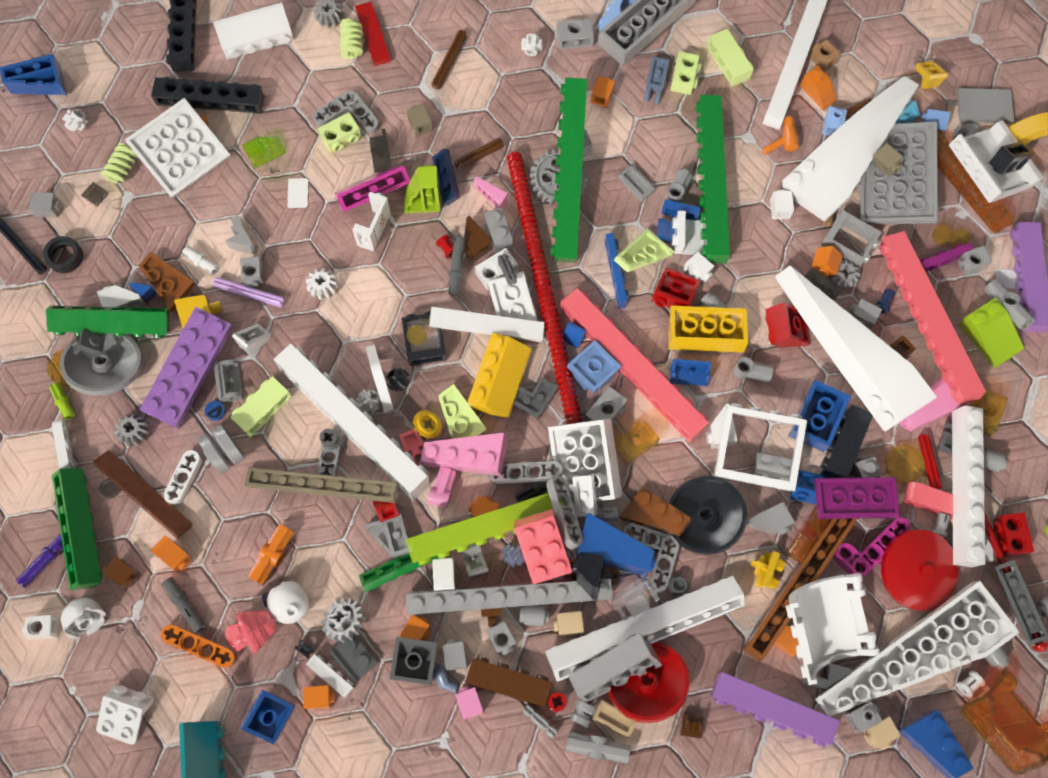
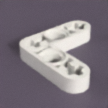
(379, 378)

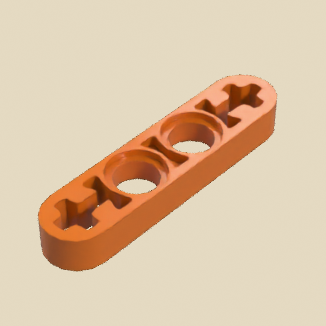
(198, 646)

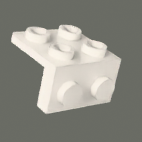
(687, 235)
(122, 713)

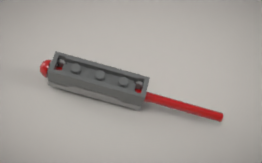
(1018, 595)

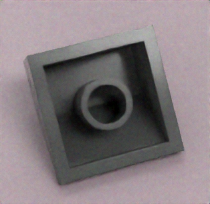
(413, 661)

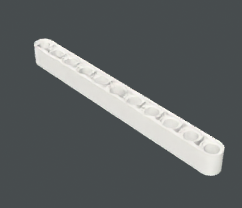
(794, 63)

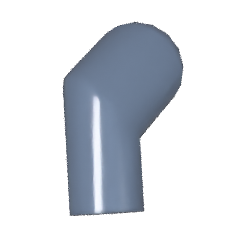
(442, 679)

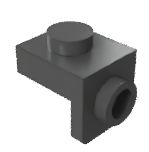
(88, 342)

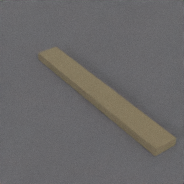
(322, 484)

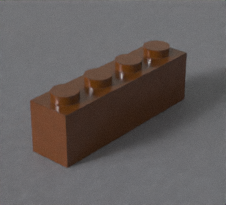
(508, 682)

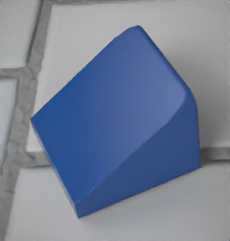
(665, 230)
(145, 291)
(574, 334)

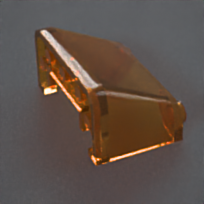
(1008, 725)

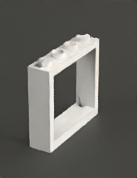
(754, 479)

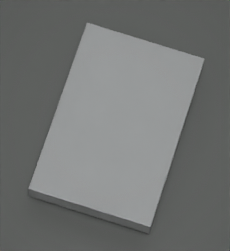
(984, 105)

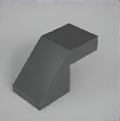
(831, 675)

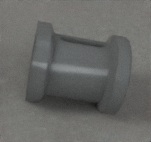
(327, 444)

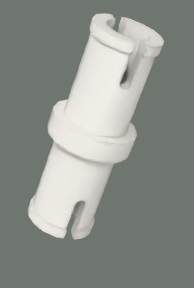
(200, 260)

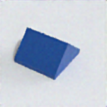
(267, 716)

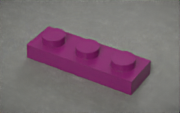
(943, 257)

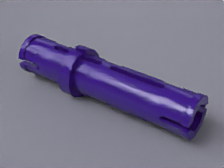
(41, 561)

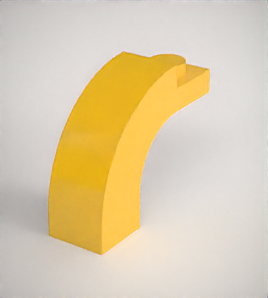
(1030, 128)

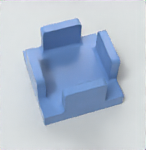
(593, 368)

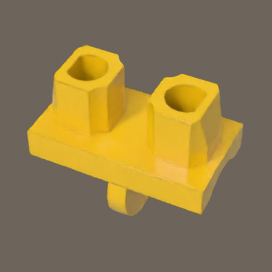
(765, 569)

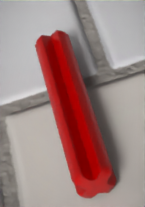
(930, 462)

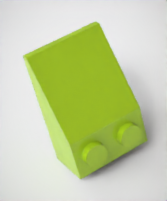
(992, 332)

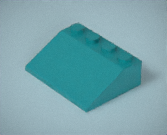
(202, 749)

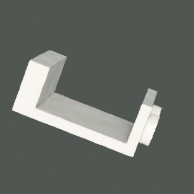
(369, 237)

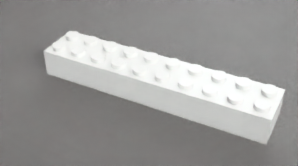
(352, 422)

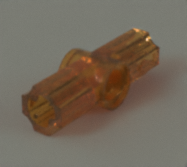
(802, 542)

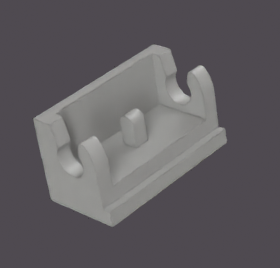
(228, 381)

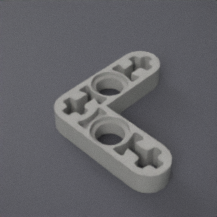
(350, 107)
(659, 546)

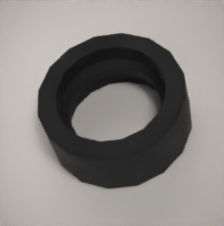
(56, 243)

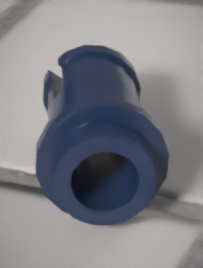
(886, 300)

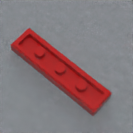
(372, 33)

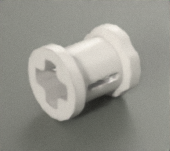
(968, 690)

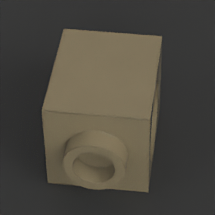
(419, 120)
(887, 160)

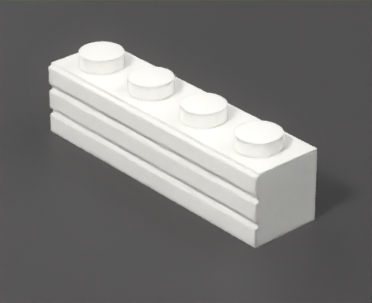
(327, 673)

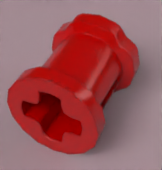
(446, 245)
(563, 700)

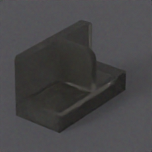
(380, 152)

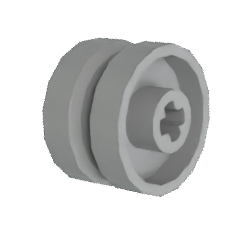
(218, 451)

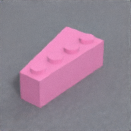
(469, 454)

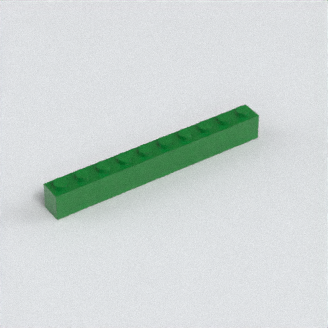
(570, 169)
(713, 179)

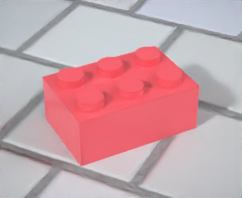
(542, 546)

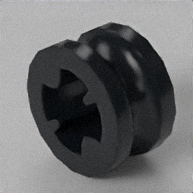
(304, 649)

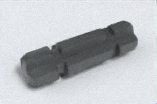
(507, 269)

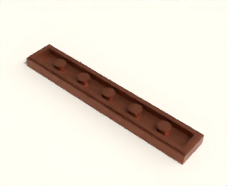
(142, 494)

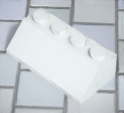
(253, 31)

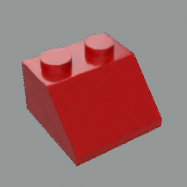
(786, 326)

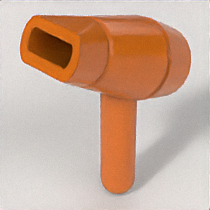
(789, 140)

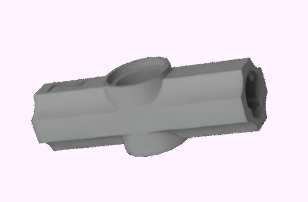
(1011, 303)
(598, 747)

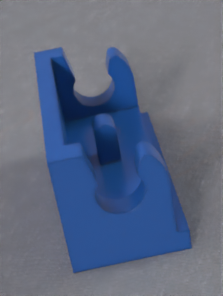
(690, 372)

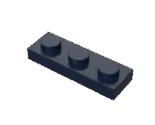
(446, 177)

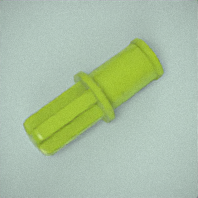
(62, 401)

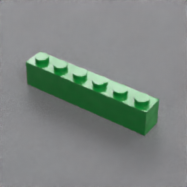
(108, 320)
(76, 528)

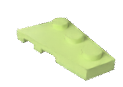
(643, 251)
(459, 415)

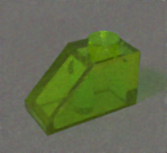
(263, 150)

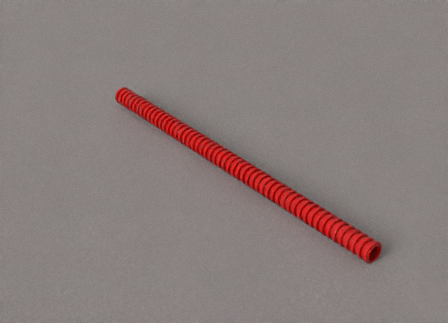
(544, 288)

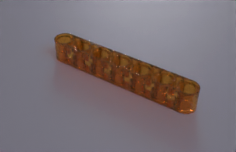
(993, 214)

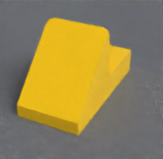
(931, 74)

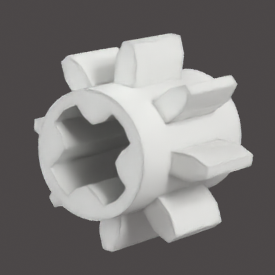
(531, 44)
(75, 120)
(368, 401)

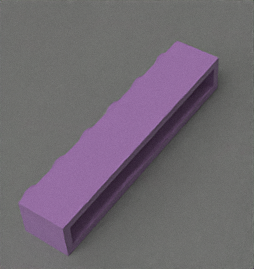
(1031, 272)
(775, 709)

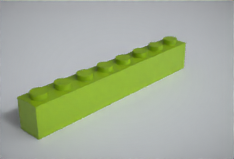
(474, 530)

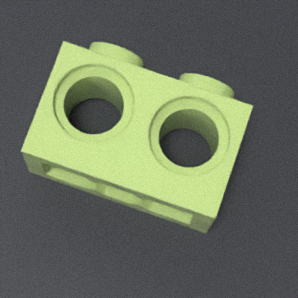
(686, 73)
(337, 129)

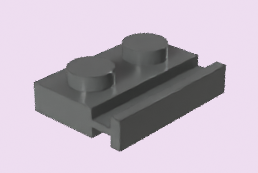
(353, 658)

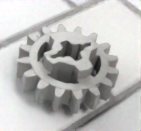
(343, 620)

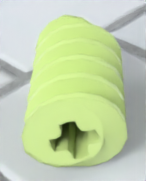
(351, 39)
(118, 163)

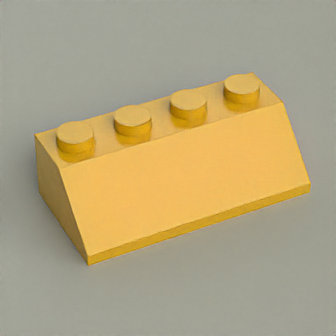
(708, 329)
(499, 376)

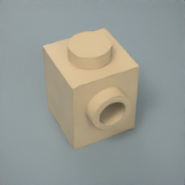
(882, 734)

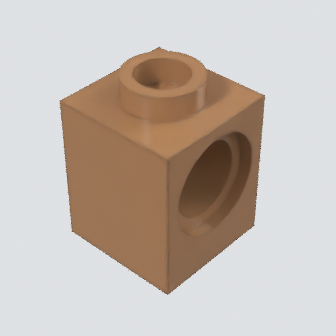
(830, 55)

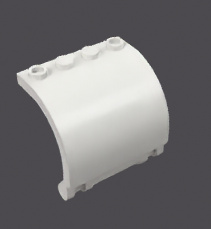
(829, 623)

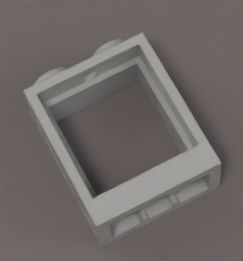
(858, 227)

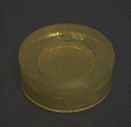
(942, 234)
(960, 237)
(416, 335)

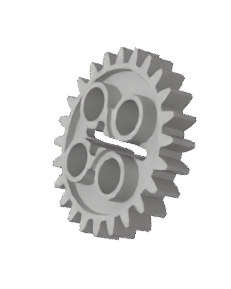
(547, 189)

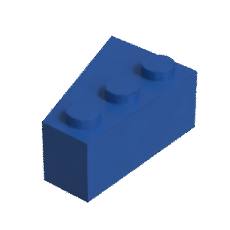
(34, 76)
(938, 744)

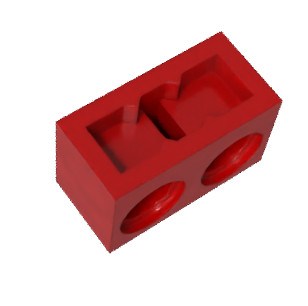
(1019, 534)

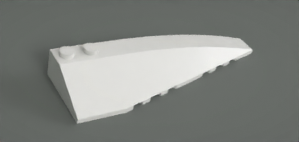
(836, 166)
(875, 371)
(948, 637)

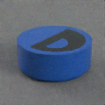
(215, 410)

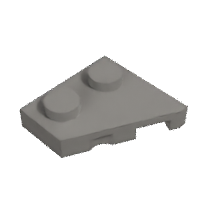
(390, 535)

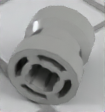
(578, 716)

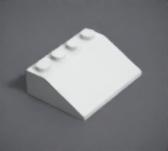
(588, 450)

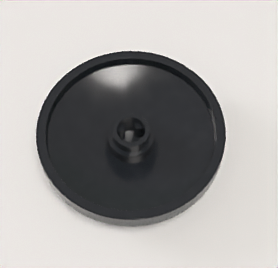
(715, 514)

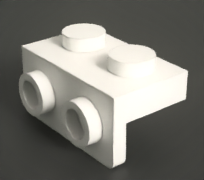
(772, 466)

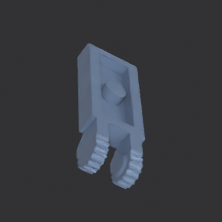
(656, 77)

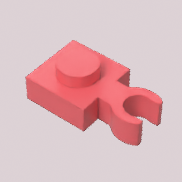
(412, 443)

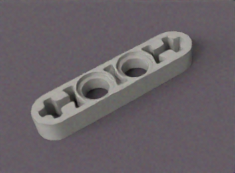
(525, 472)
(571, 532)

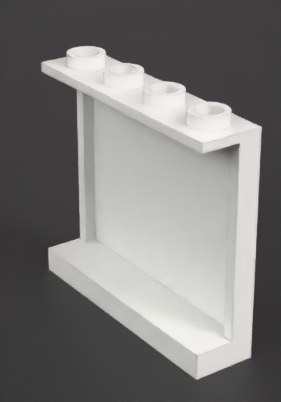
(977, 151)

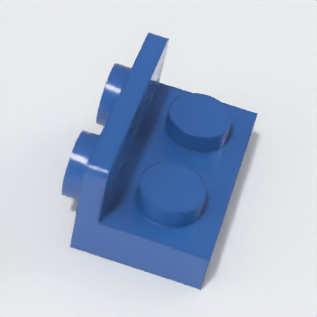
(805, 487)

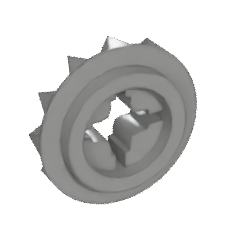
(851, 279)

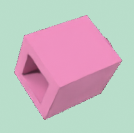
(468, 702)

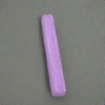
(248, 292)

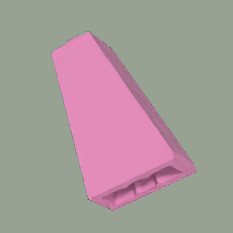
(934, 410)

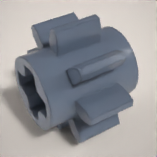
(513, 555)

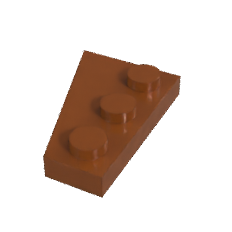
(166, 279)
(655, 512)

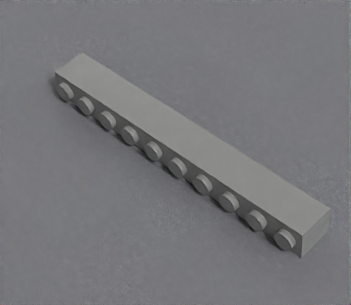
(502, 596)

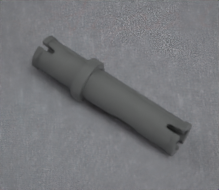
(456, 264)
(179, 598)

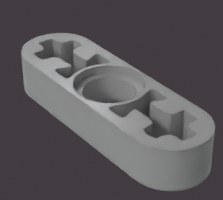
(332, 471)

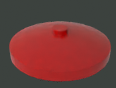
(919, 570)
(656, 693)

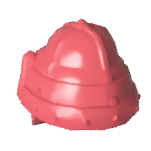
(253, 629)

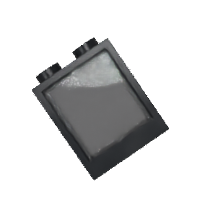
(432, 349)

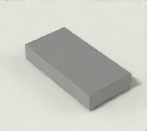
(636, 183)

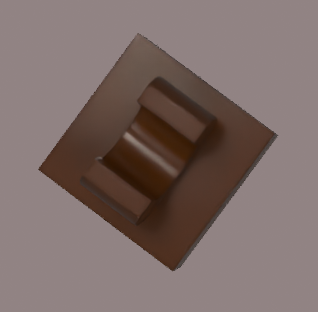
(491, 614)
(692, 726)

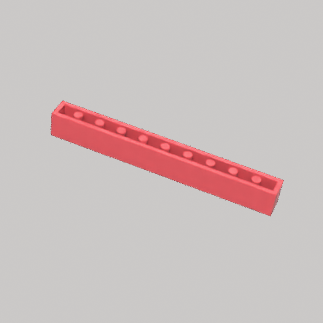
(931, 319)
(635, 366)

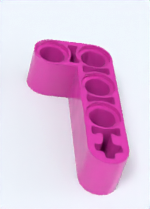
(875, 545)

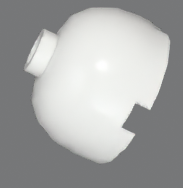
(288, 602)
(82, 617)

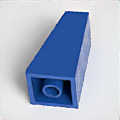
(617, 547)

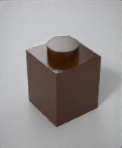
(121, 573)

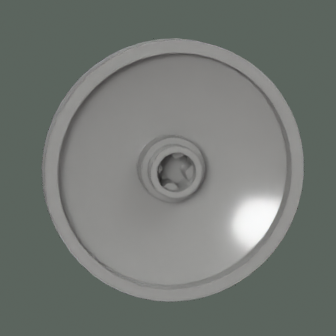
(104, 373)

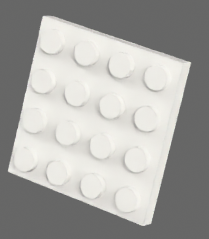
(177, 148)

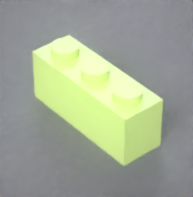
(730, 57)
(260, 406)

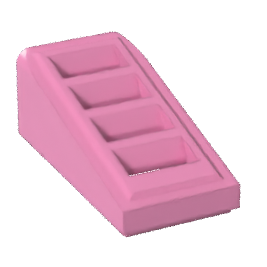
(494, 194)

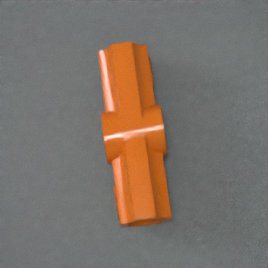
(271, 554)

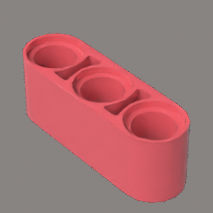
(929, 499)

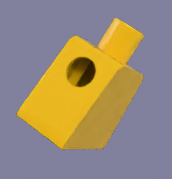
(186, 306)

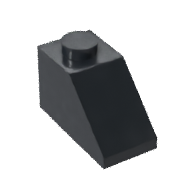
(589, 573)

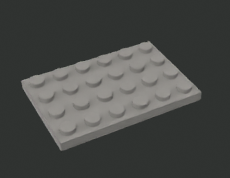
(910, 192)

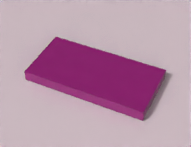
(857, 498)

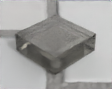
(95, 194)

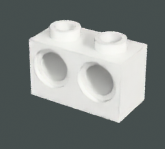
(492, 266)

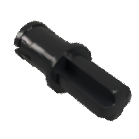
(533, 490)

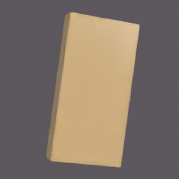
(613, 719)

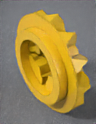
(434, 427)

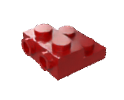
(675, 289)

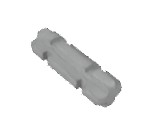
(541, 721)

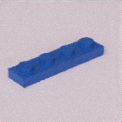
(618, 278)

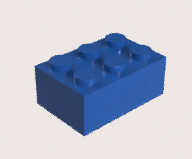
(823, 410)

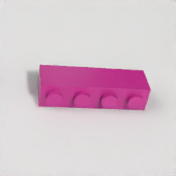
(379, 183)

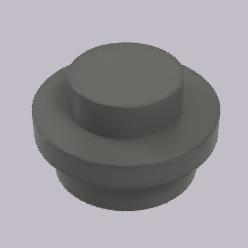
(678, 585)

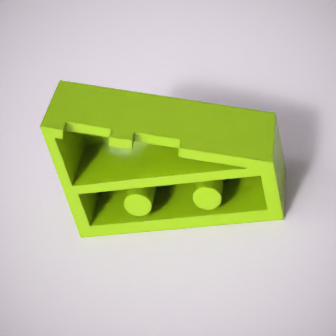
(423, 191)

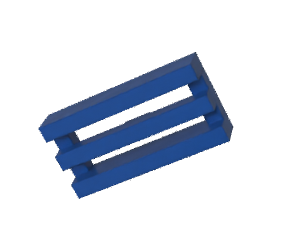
(671, 209)

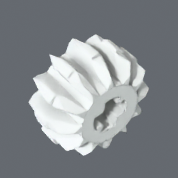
(321, 289)

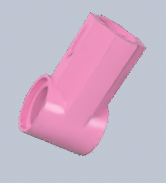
(441, 492)

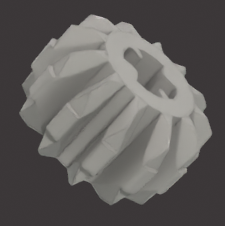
(328, 12)
(128, 423)

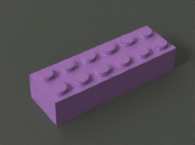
(186, 368)

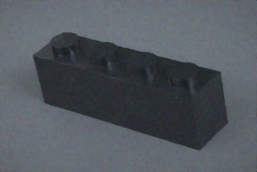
(846, 443)

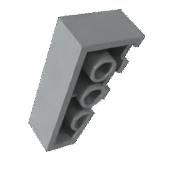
(614, 667)

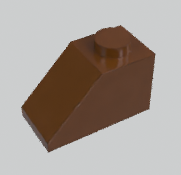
(477, 241)

